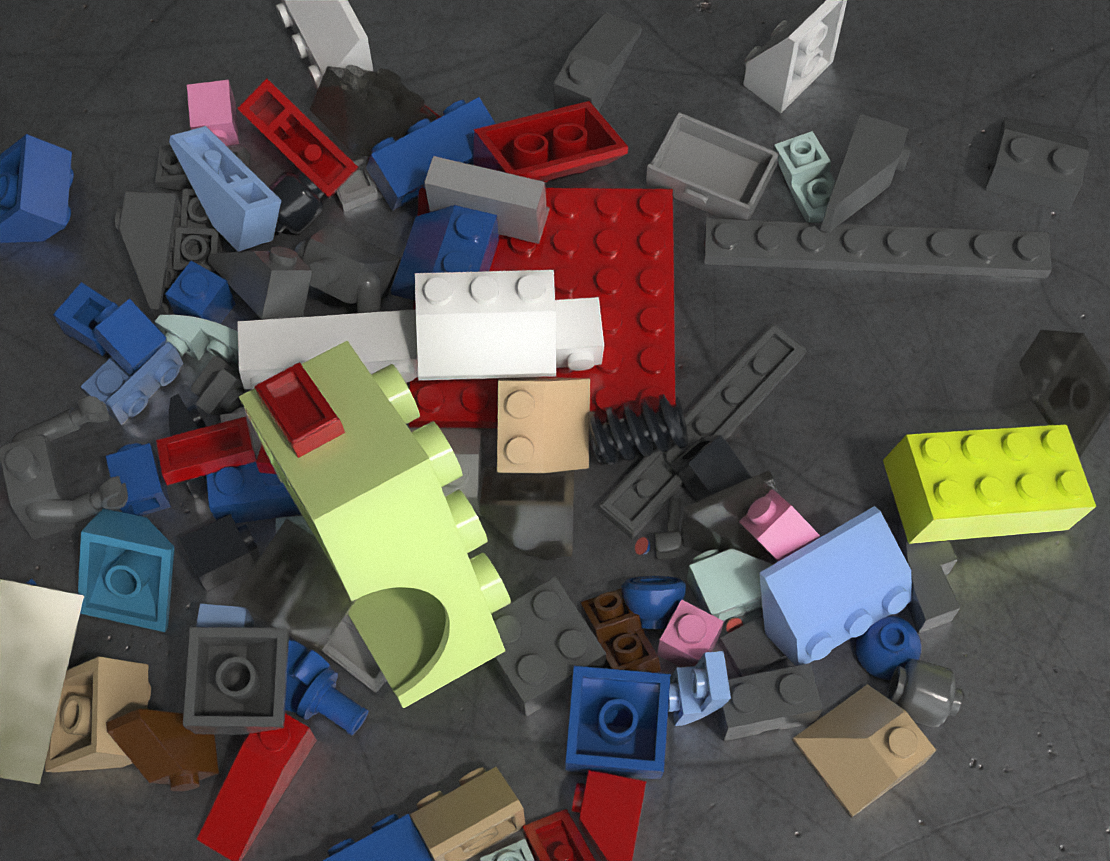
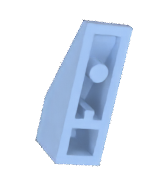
(228, 190)

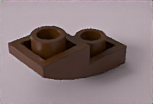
(620, 633)

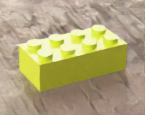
(987, 483)

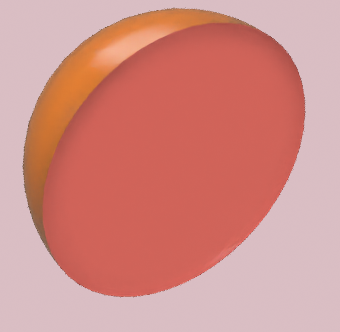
(733, 624)

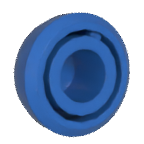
(653, 598)
(888, 645)

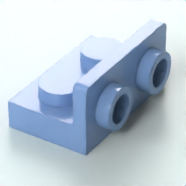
(129, 395)

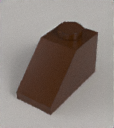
(165, 748)

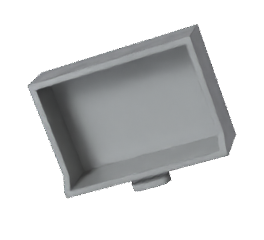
(711, 169)
(513, 198)

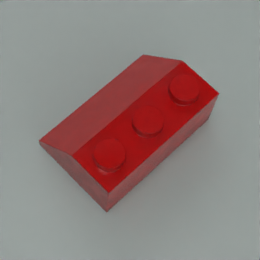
(549, 143)

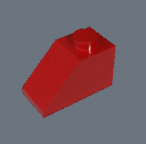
(610, 813)

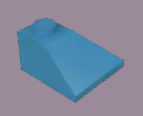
(126, 570)

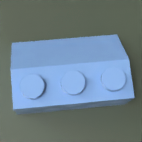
(834, 588)

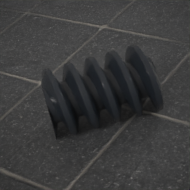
(638, 430)

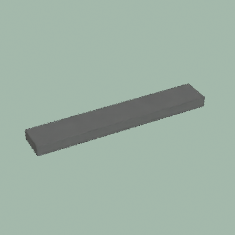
(716, 413)

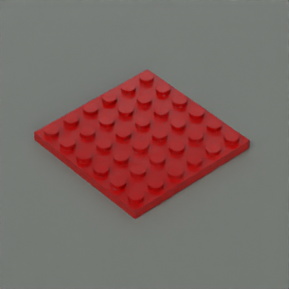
(599, 246)

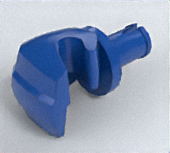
(313, 690)

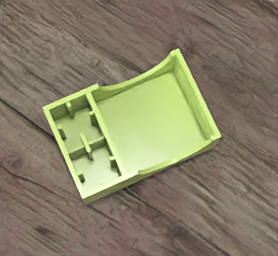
(390, 528)

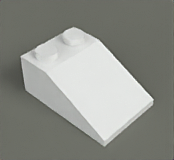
(795, 53)

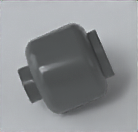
(925, 692)

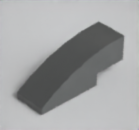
(932, 595)

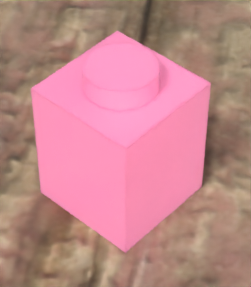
(214, 107)
(778, 526)
(689, 635)

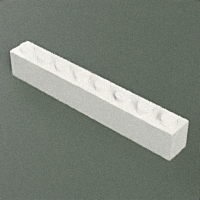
(391, 338)

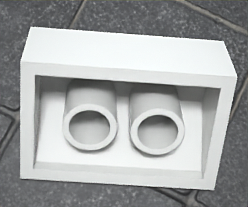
(326, 34)
(485, 324)

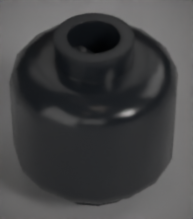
(299, 201)

